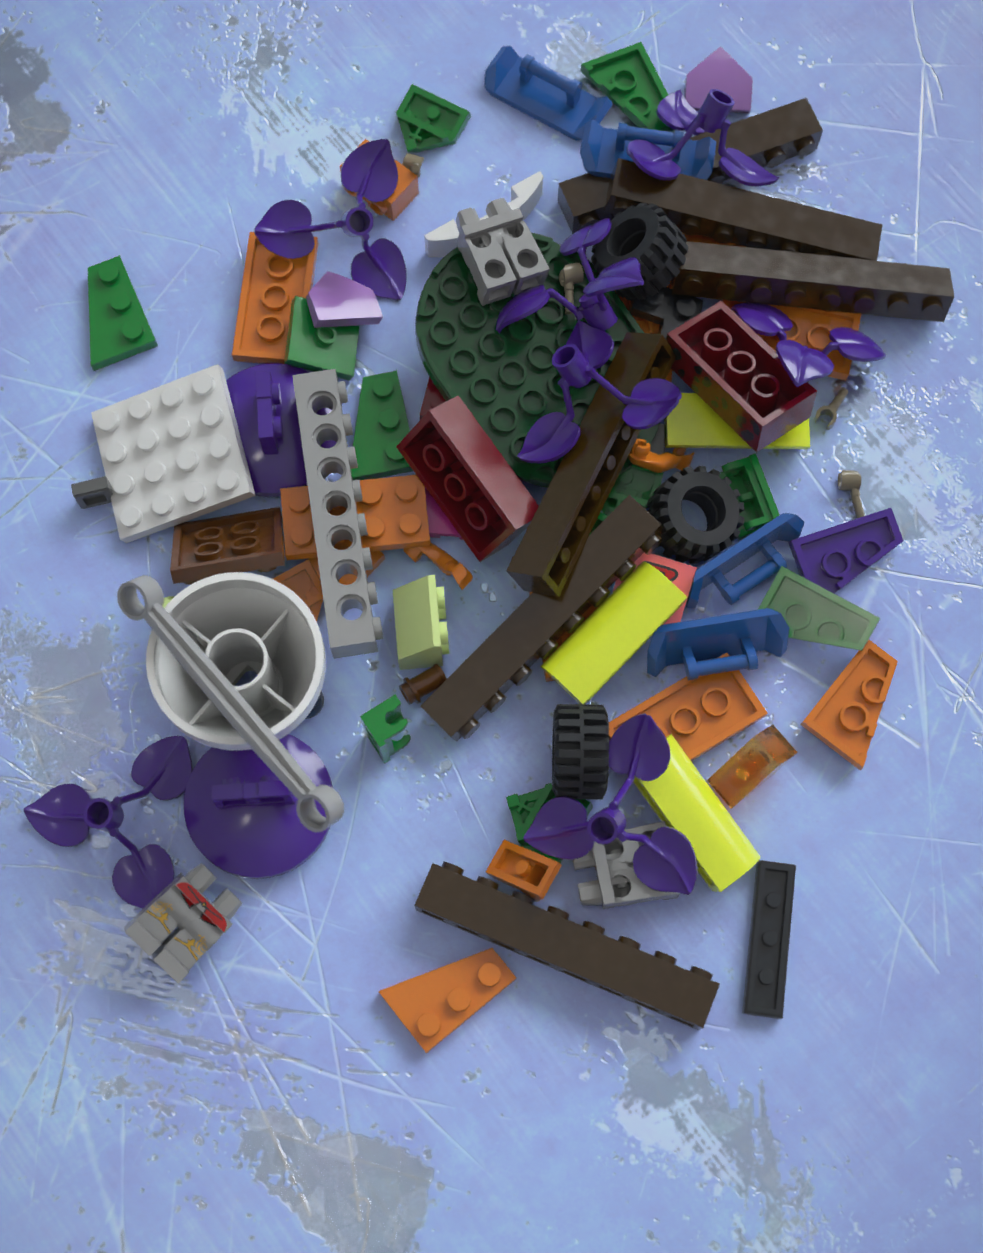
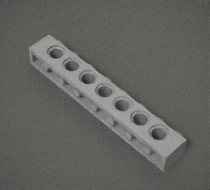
(313, 393)

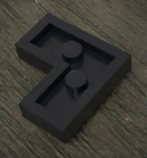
(666, 309)

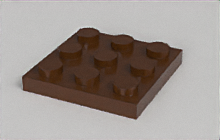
(227, 545)

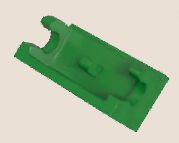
(754, 493)
(384, 723)

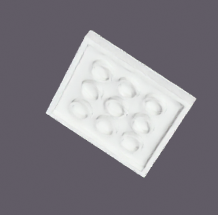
(172, 454)

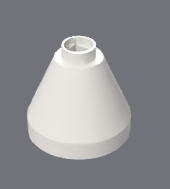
(242, 627)

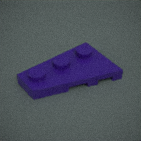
(845, 550)

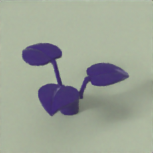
(712, 115)
(372, 174)
(593, 303)
(799, 360)
(576, 363)
(68, 812)
(562, 827)

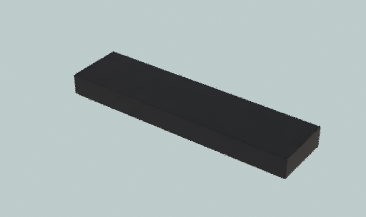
(769, 939)

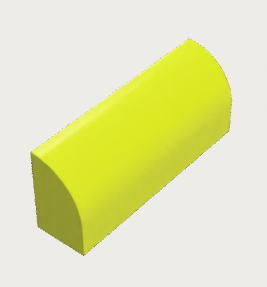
(698, 426)
(614, 632)
(691, 806)

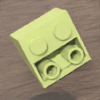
(418, 631)

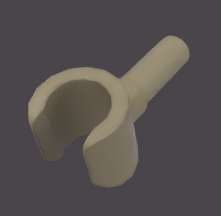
(413, 163)
(568, 276)
(832, 408)
(851, 481)

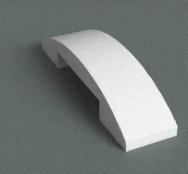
(523, 196)

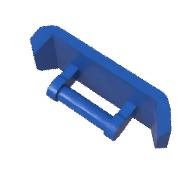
(543, 93)
(604, 146)
(782, 528)
(714, 636)

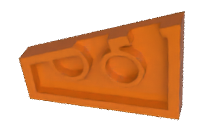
(852, 704)
(448, 996)

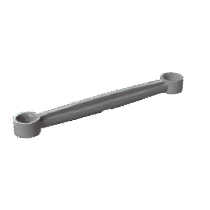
(230, 703)

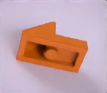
(523, 869)

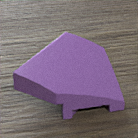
(720, 73)
(342, 303)

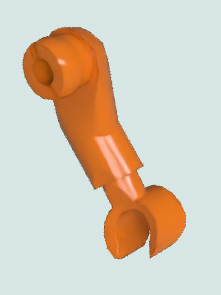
(642, 456)
(443, 561)

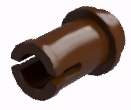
(422, 684)

